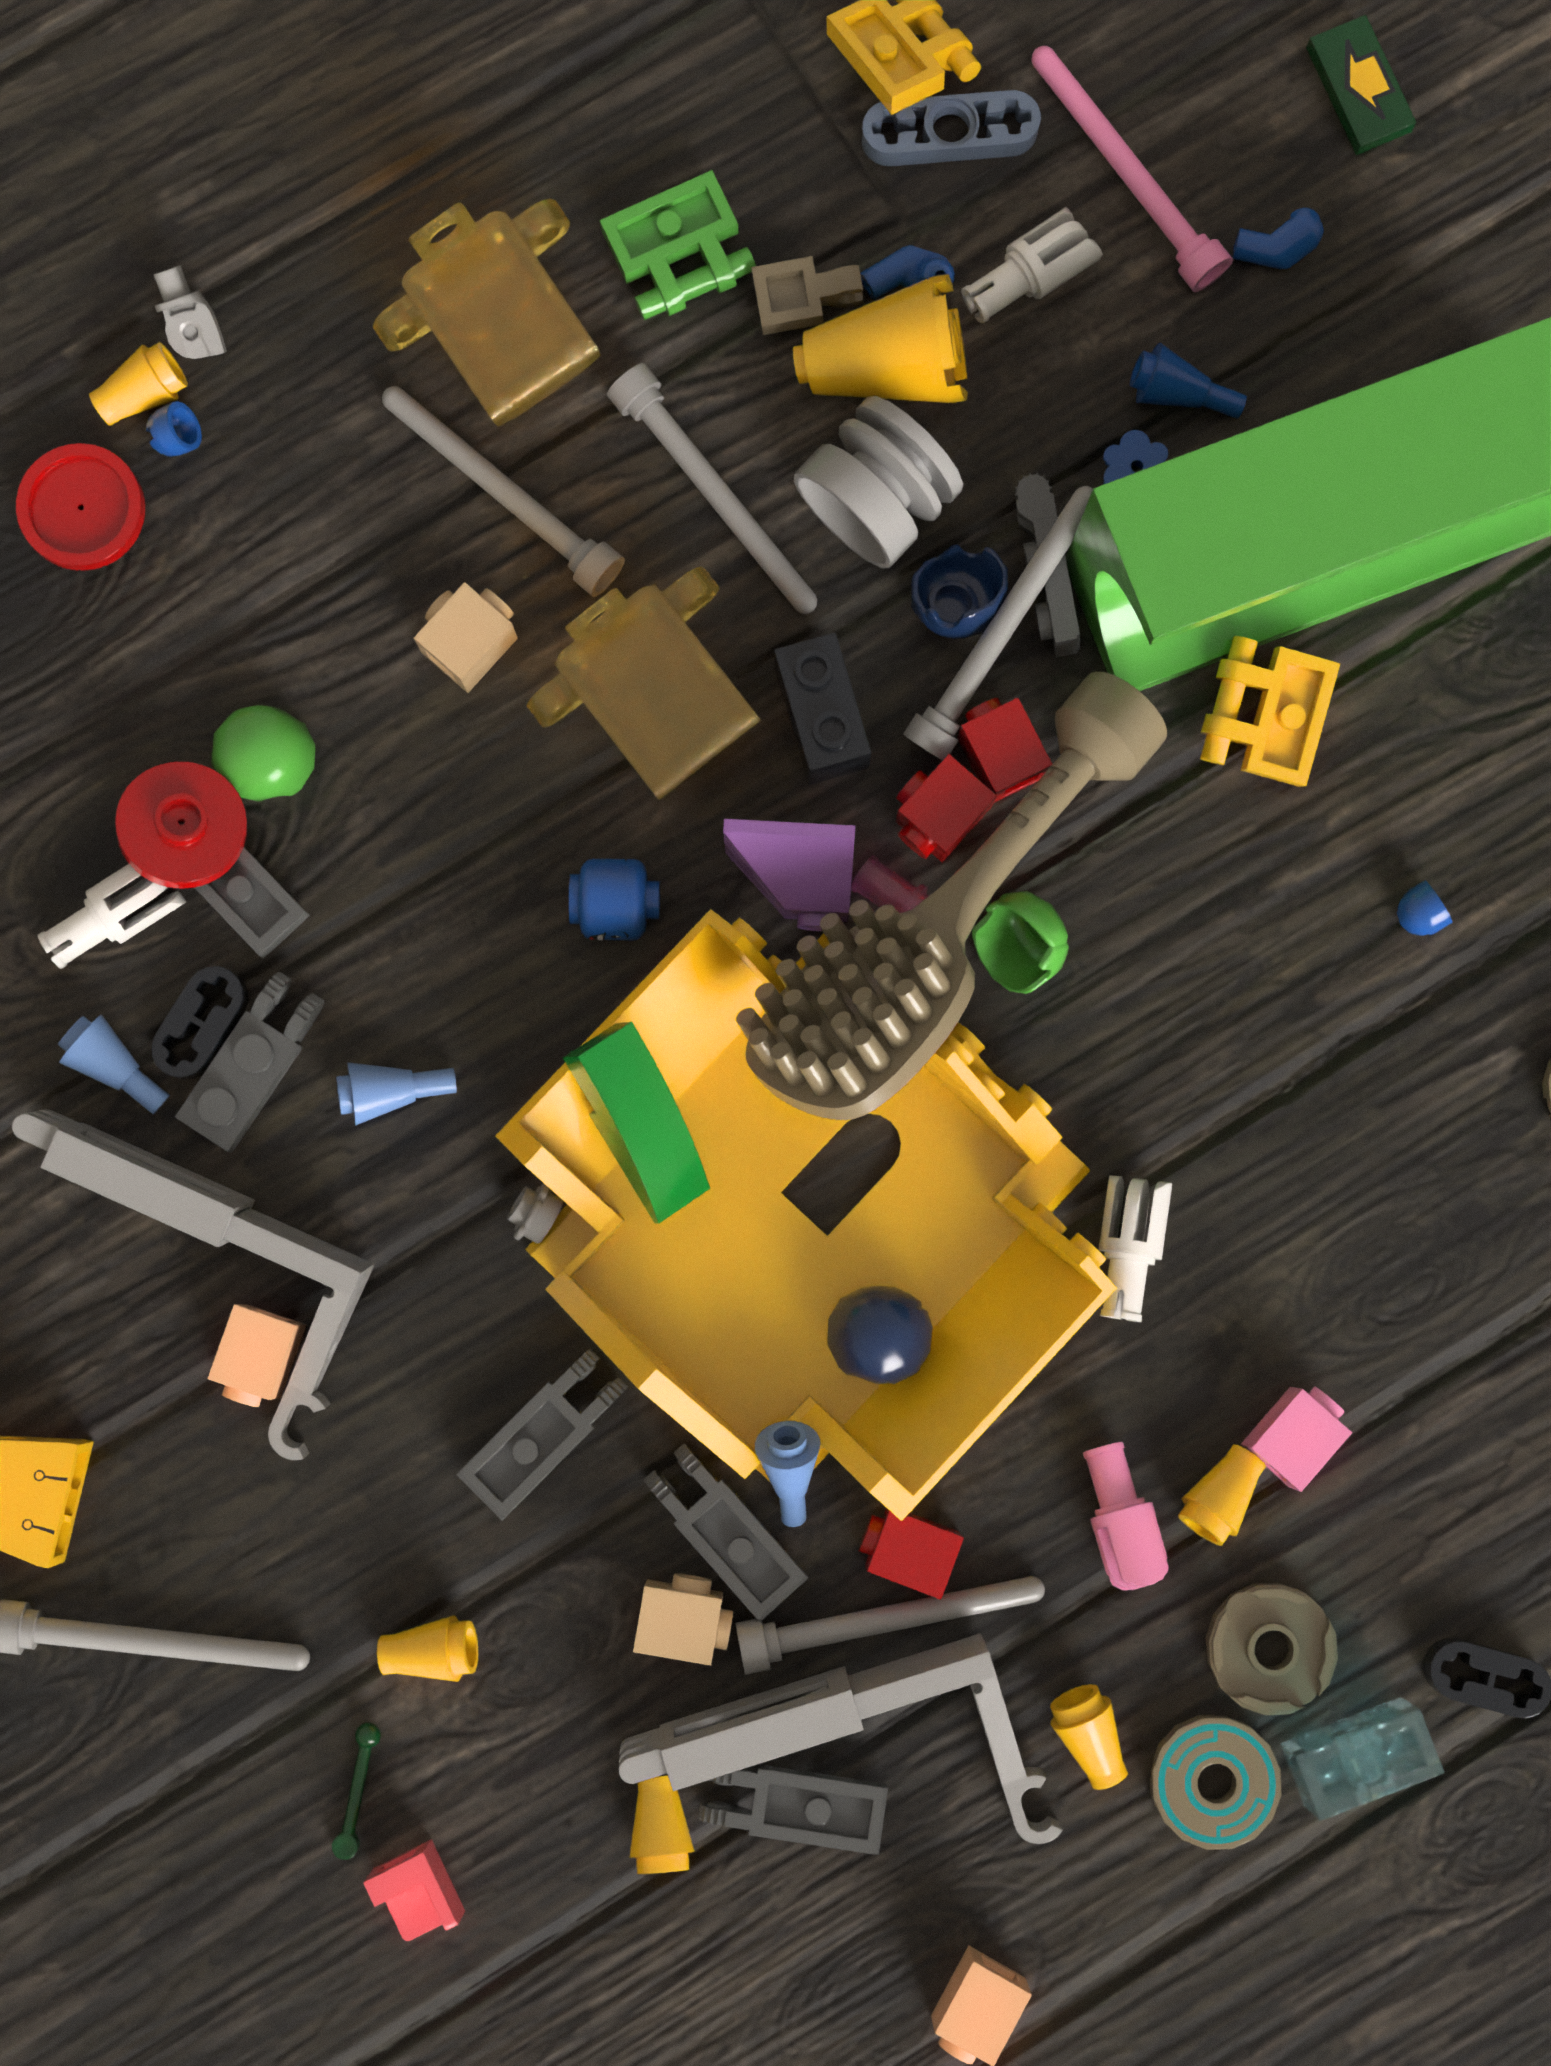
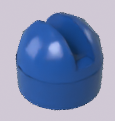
(174, 429)
(1422, 911)

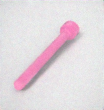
(1199, 257)

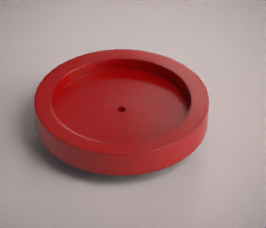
(72, 479)
(188, 852)

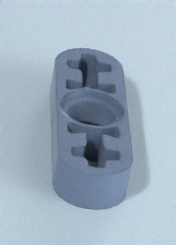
(966, 106)

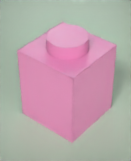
(1298, 1436)

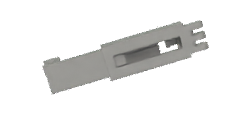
(216, 1217)
(831, 1708)

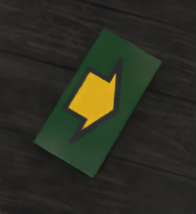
(1361, 84)

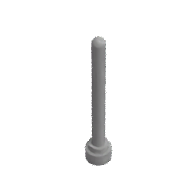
(638, 395)
(592, 563)
(938, 725)
(25, 1628)
(765, 1643)

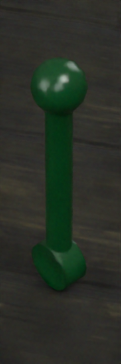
(347, 1842)

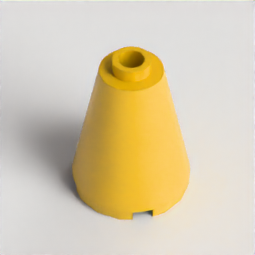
(889, 348)

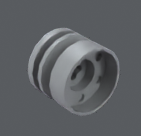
(882, 477)

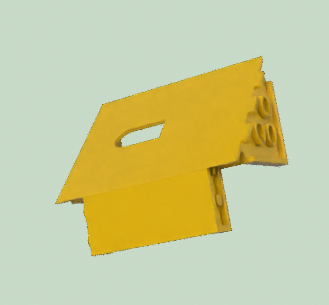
(735, 1291)

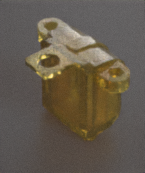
(493, 307)
(649, 681)

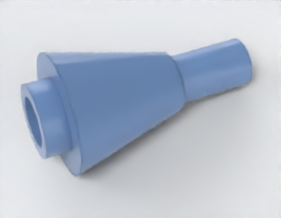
(100, 1054)
(376, 1090)
(788, 1457)

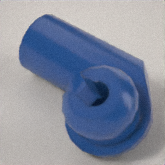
(1285, 245)
(904, 269)

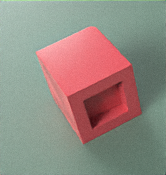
(416, 1891)

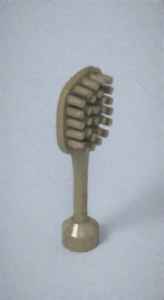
(898, 983)

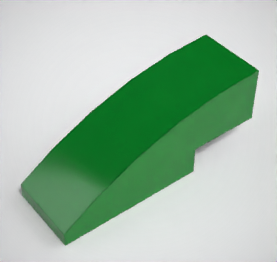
(639, 1119)

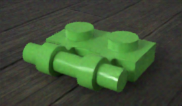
(670, 228)

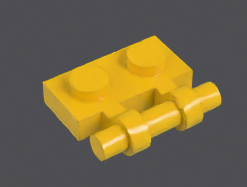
(889, 55)
(1287, 718)

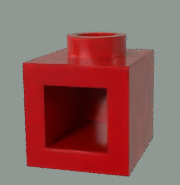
(941, 808)

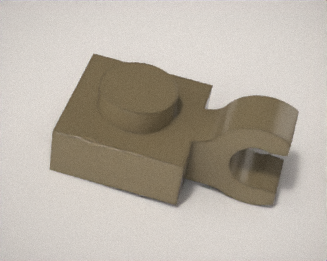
(793, 294)

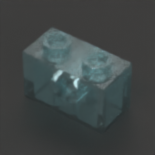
(1362, 1758)

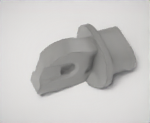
(188, 317)

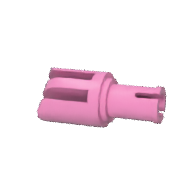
(1124, 1524)

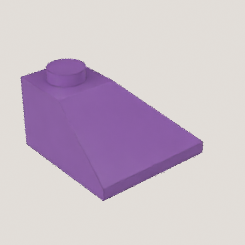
(796, 866)

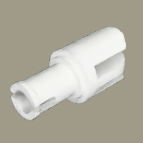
(1034, 265)
(105, 916)
(1129, 1253)

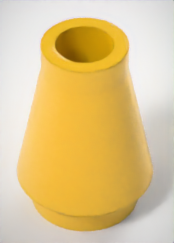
(141, 383)
(1222, 1496)
(433, 1650)
(1089, 1732)
(660, 1829)

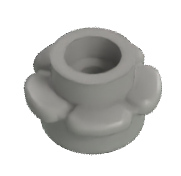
(534, 1213)

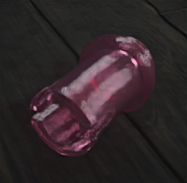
(885, 887)

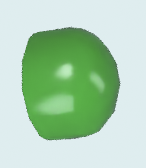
(263, 752)
(1021, 941)

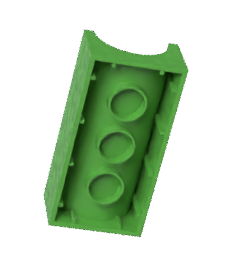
(1319, 511)

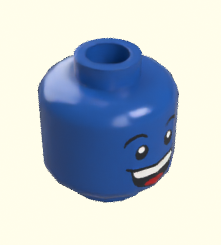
(613, 899)

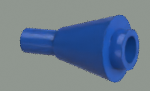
(1172, 381)

